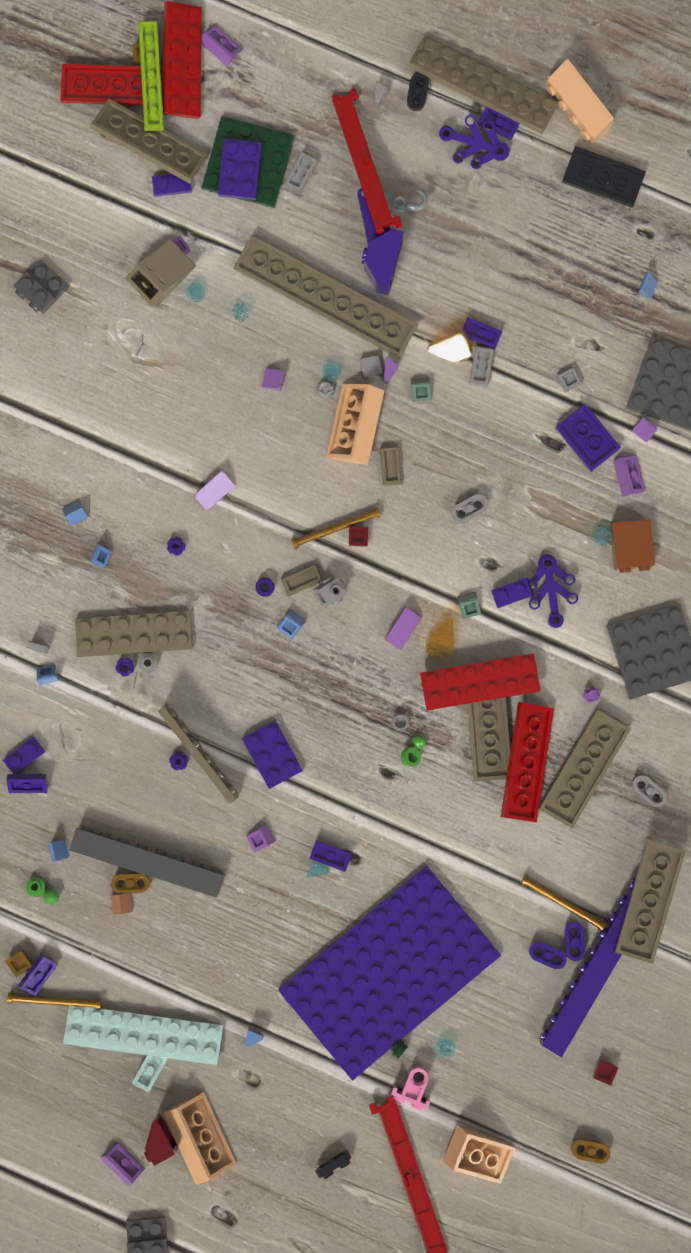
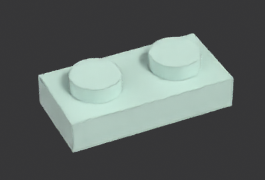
(149, 1072)

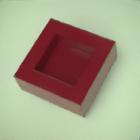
(358, 536)
(605, 1072)

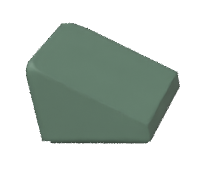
(421, 389)
(469, 605)

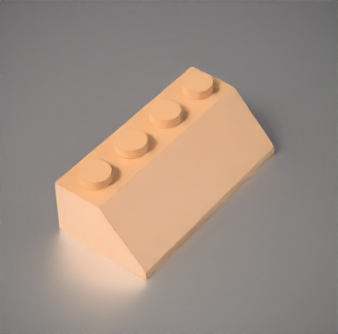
(579, 102)
(355, 423)
(199, 1138)

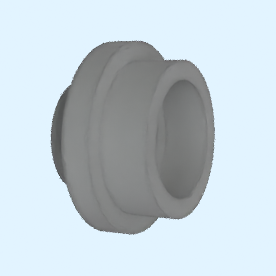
(154, 663)

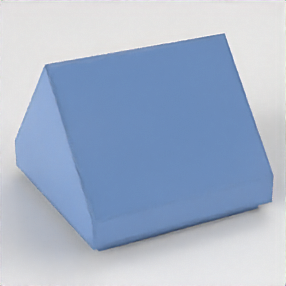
(75, 513)
(100, 556)
(47, 674)
(253, 1037)

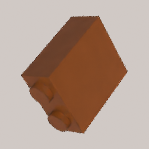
(632, 545)

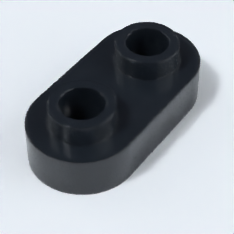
(416, 92)
(340, 1160)

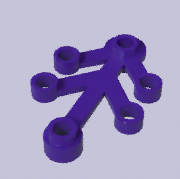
(477, 144)
(551, 588)

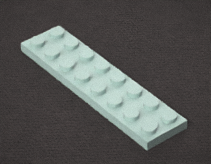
(143, 1034)

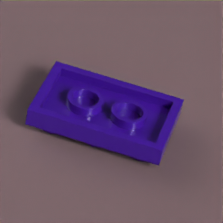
(239, 169)
(588, 437)
(272, 754)

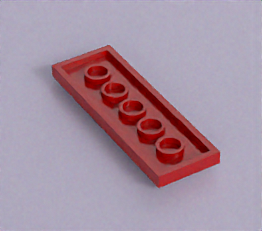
(182, 60)
(102, 82)
(480, 682)
(527, 762)

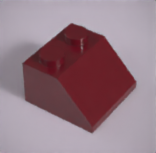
(160, 1142)

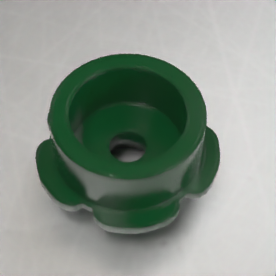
(398, 1049)

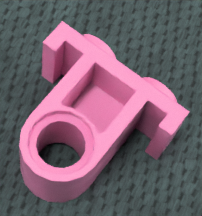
(413, 1090)

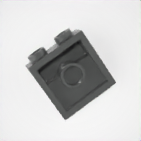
(40, 287)
(147, 1235)

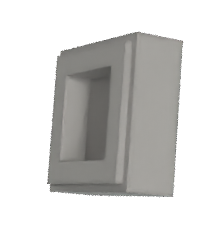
(371, 366)
(569, 379)
(37, 647)

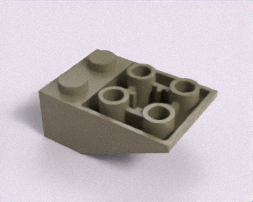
(160, 273)

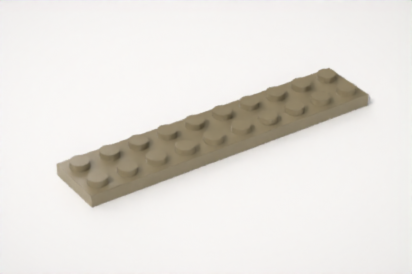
(325, 296)

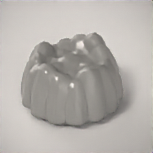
(325, 389)
(400, 722)

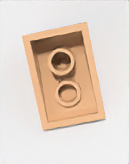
(478, 1154)

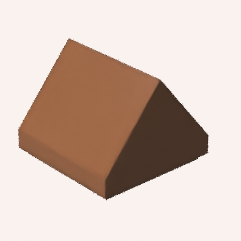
(121, 903)

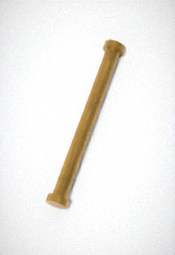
(336, 527)
(564, 903)
(54, 1001)

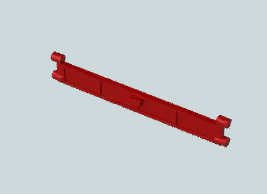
(363, 162)
(410, 1175)

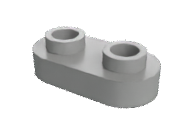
(469, 509)
(649, 790)

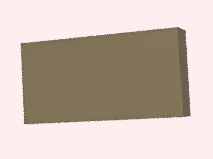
(390, 466)
(301, 580)

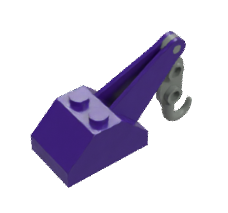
(384, 248)

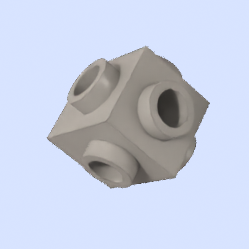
(330, 591)

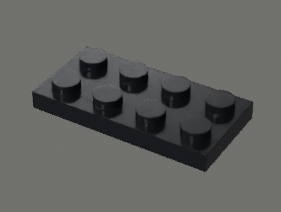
(603, 177)

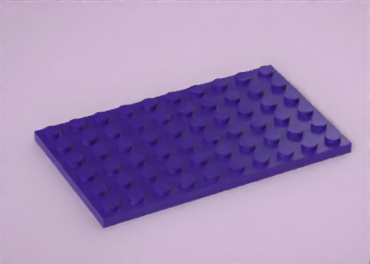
(389, 972)

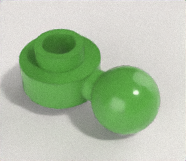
(418, 742)
(50, 896)

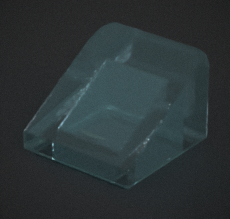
(316, 870)

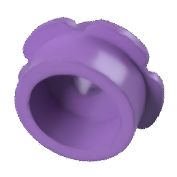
(591, 694)

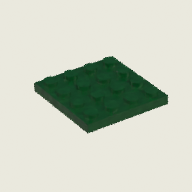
(273, 160)

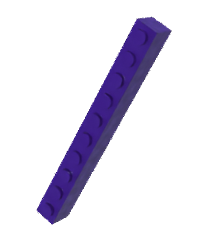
(588, 984)

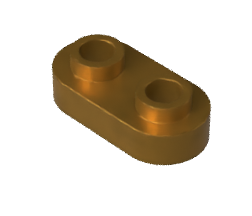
(130, 883)
(590, 1150)

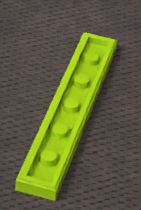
(150, 76)

